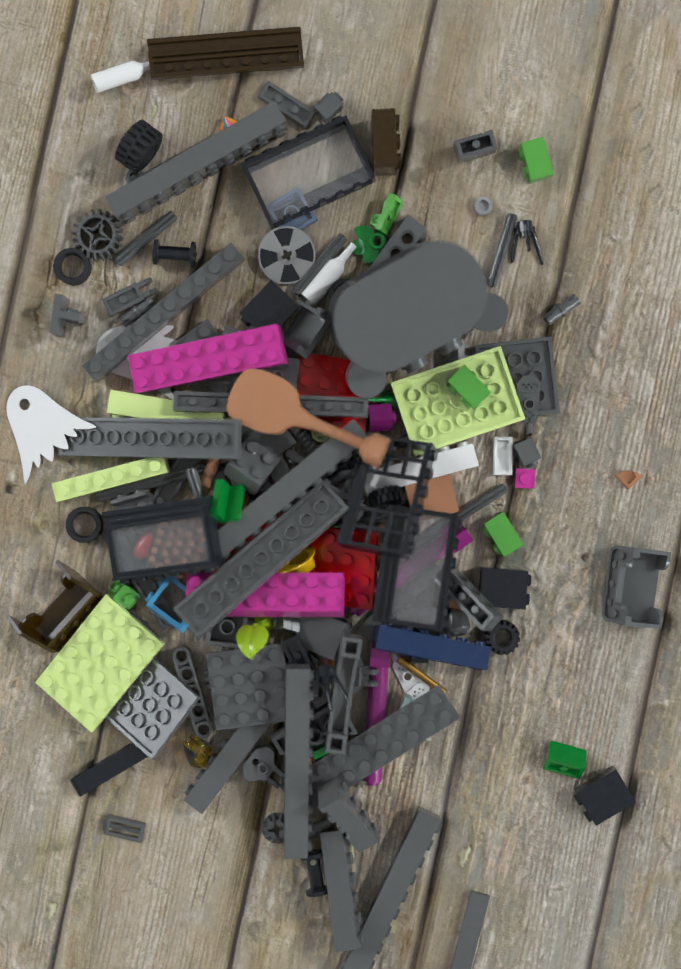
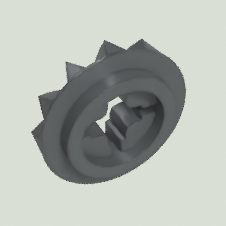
(268, 823)

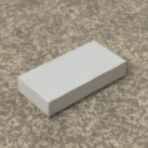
(502, 455)

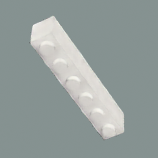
(447, 462)

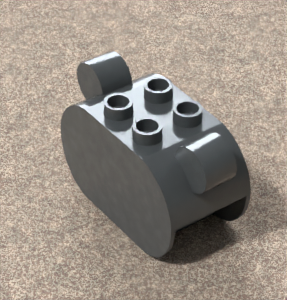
(409, 309)

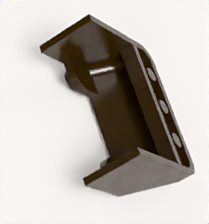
(63, 616)

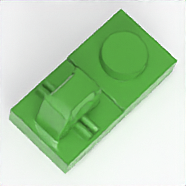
(385, 221)

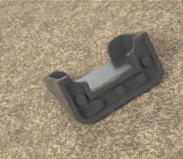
(633, 586)

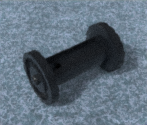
(174, 253)
(315, 875)

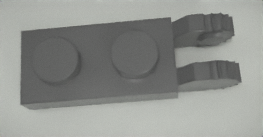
(128, 297)

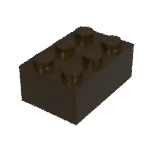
(385, 142)

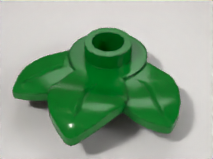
(365, 243)

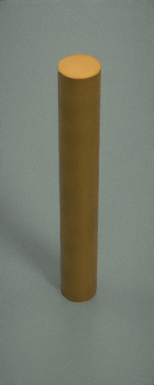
(417, 672)

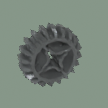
(94, 243)

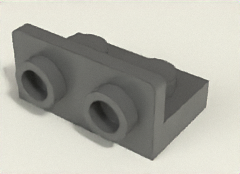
(139, 498)

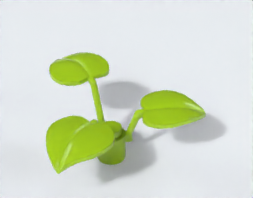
(253, 638)

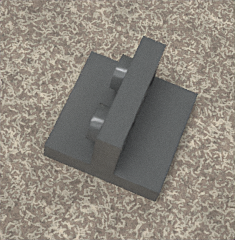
(61, 314)

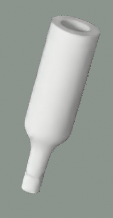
(118, 75)
(327, 276)

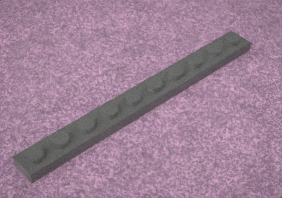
(316, 405)

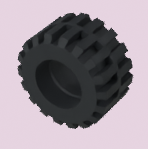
(138, 146)

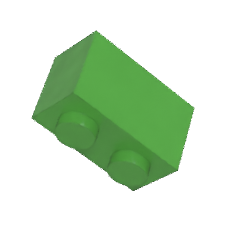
(535, 160)
(468, 387)
(502, 534)

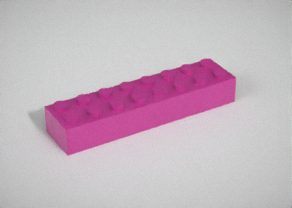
(208, 359)
(289, 595)

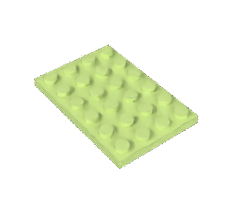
(439, 417)
(99, 663)

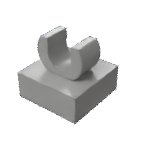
(458, 353)

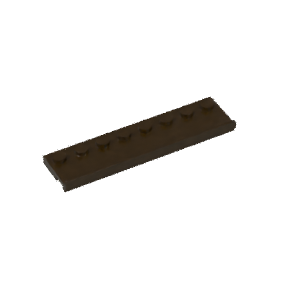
(225, 53)

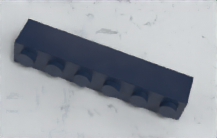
(430, 647)

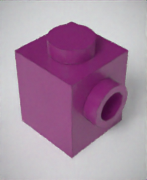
(381, 417)

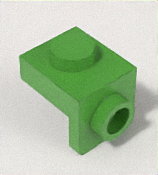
(123, 594)

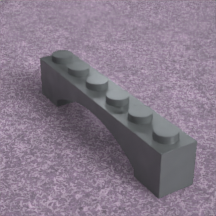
(346, 670)

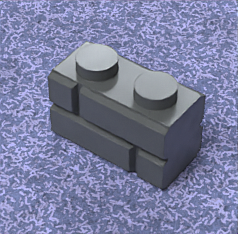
(475, 146)

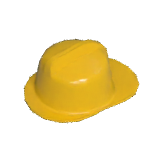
(300, 563)

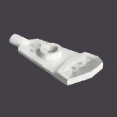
(408, 685)

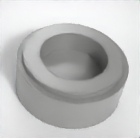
(482, 206)

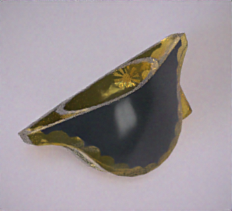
(197, 751)

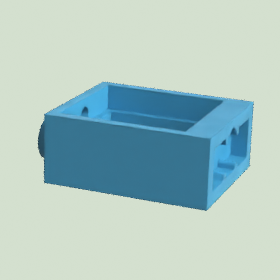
(153, 596)

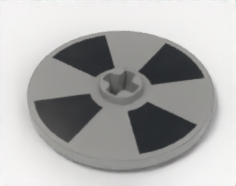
(272, 249)

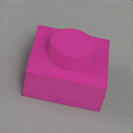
(525, 478)

